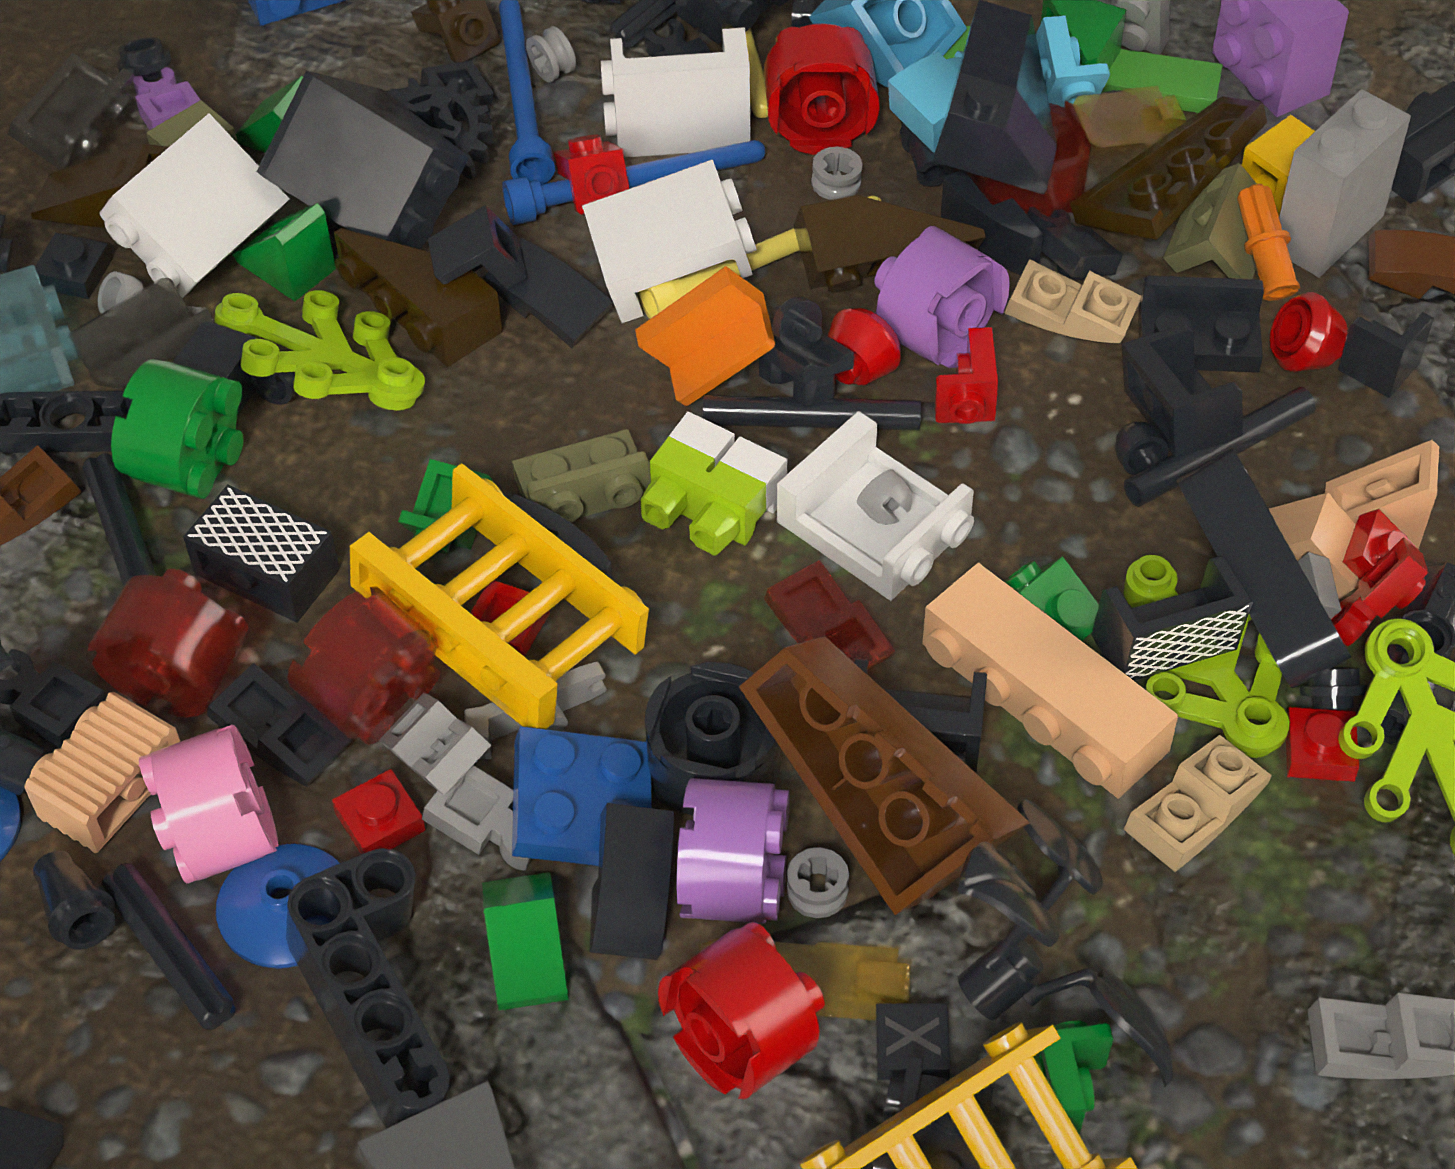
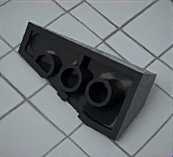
(1000, 104)

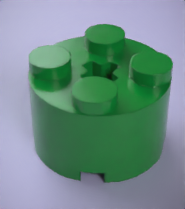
(178, 428)

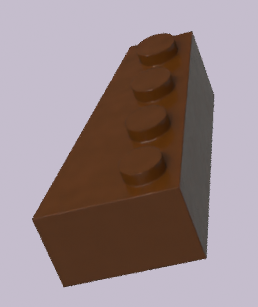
(877, 772)

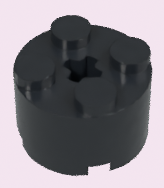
(706, 731)

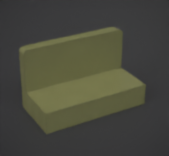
(1214, 228)

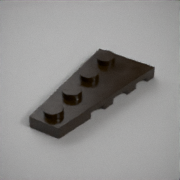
(1171, 173)

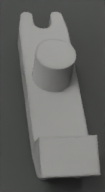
(573, 689)

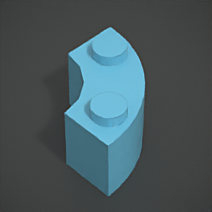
(922, 95)

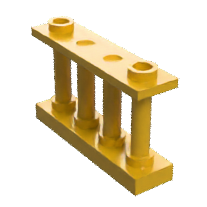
(481, 649)
(1010, 1053)

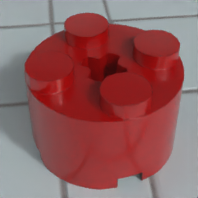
(820, 87)
(742, 1011)

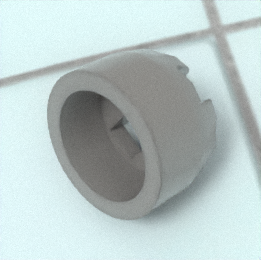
(117, 288)
(884, 496)

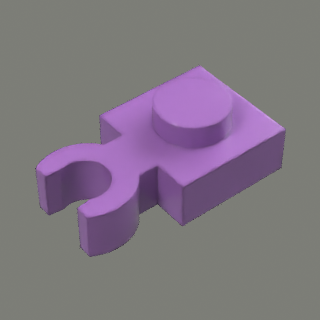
(162, 98)

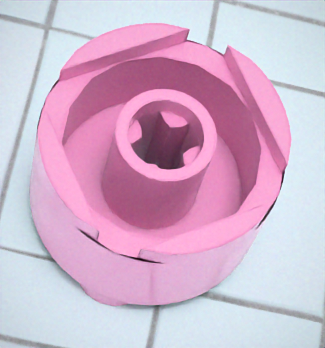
(209, 804)

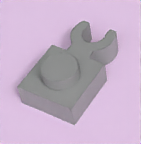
(476, 812)

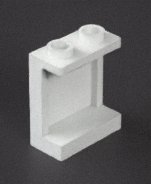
(678, 99)
(192, 206)
(667, 233)
(822, 509)

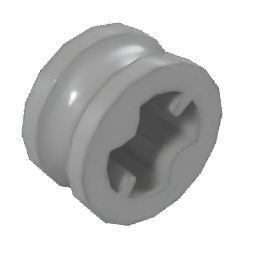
(551, 54)
(836, 185)
(836, 888)

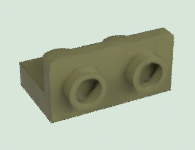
(585, 476)

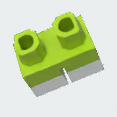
(713, 482)

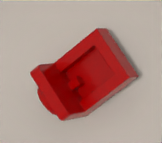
(593, 169)

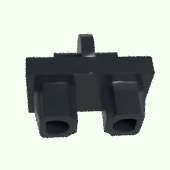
(804, 353)

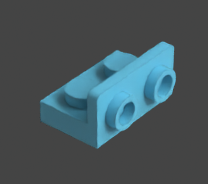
(1061, 63)

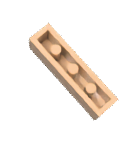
(1049, 680)

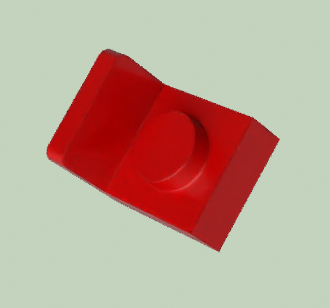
(972, 391)

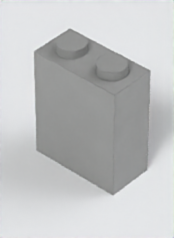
(1342, 180)

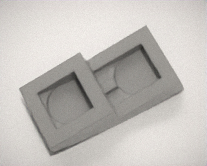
(434, 743)
(1393, 1041)

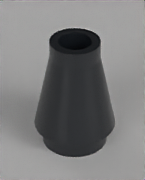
(73, 903)

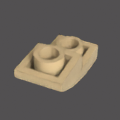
(1085, 311)
(1198, 803)

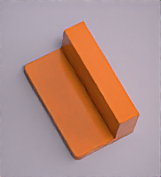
(709, 334)

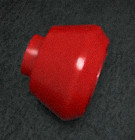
(1307, 333)
(872, 341)

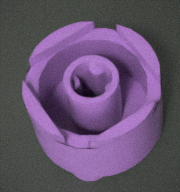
(939, 293)
(729, 851)

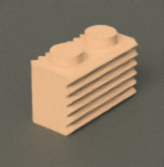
(96, 774)

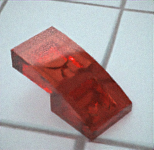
(815, 607)

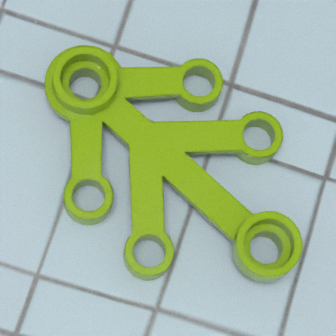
(386, 378)
(1218, 672)
(1428, 726)

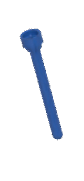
(530, 153)
(529, 198)

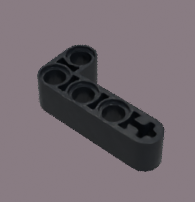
(1249, 539)
(379, 998)

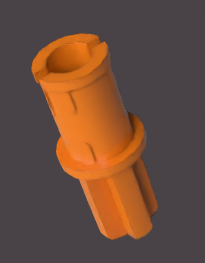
(1267, 242)

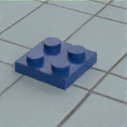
(564, 786)

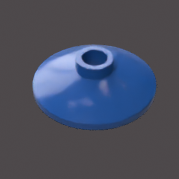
(253, 920)

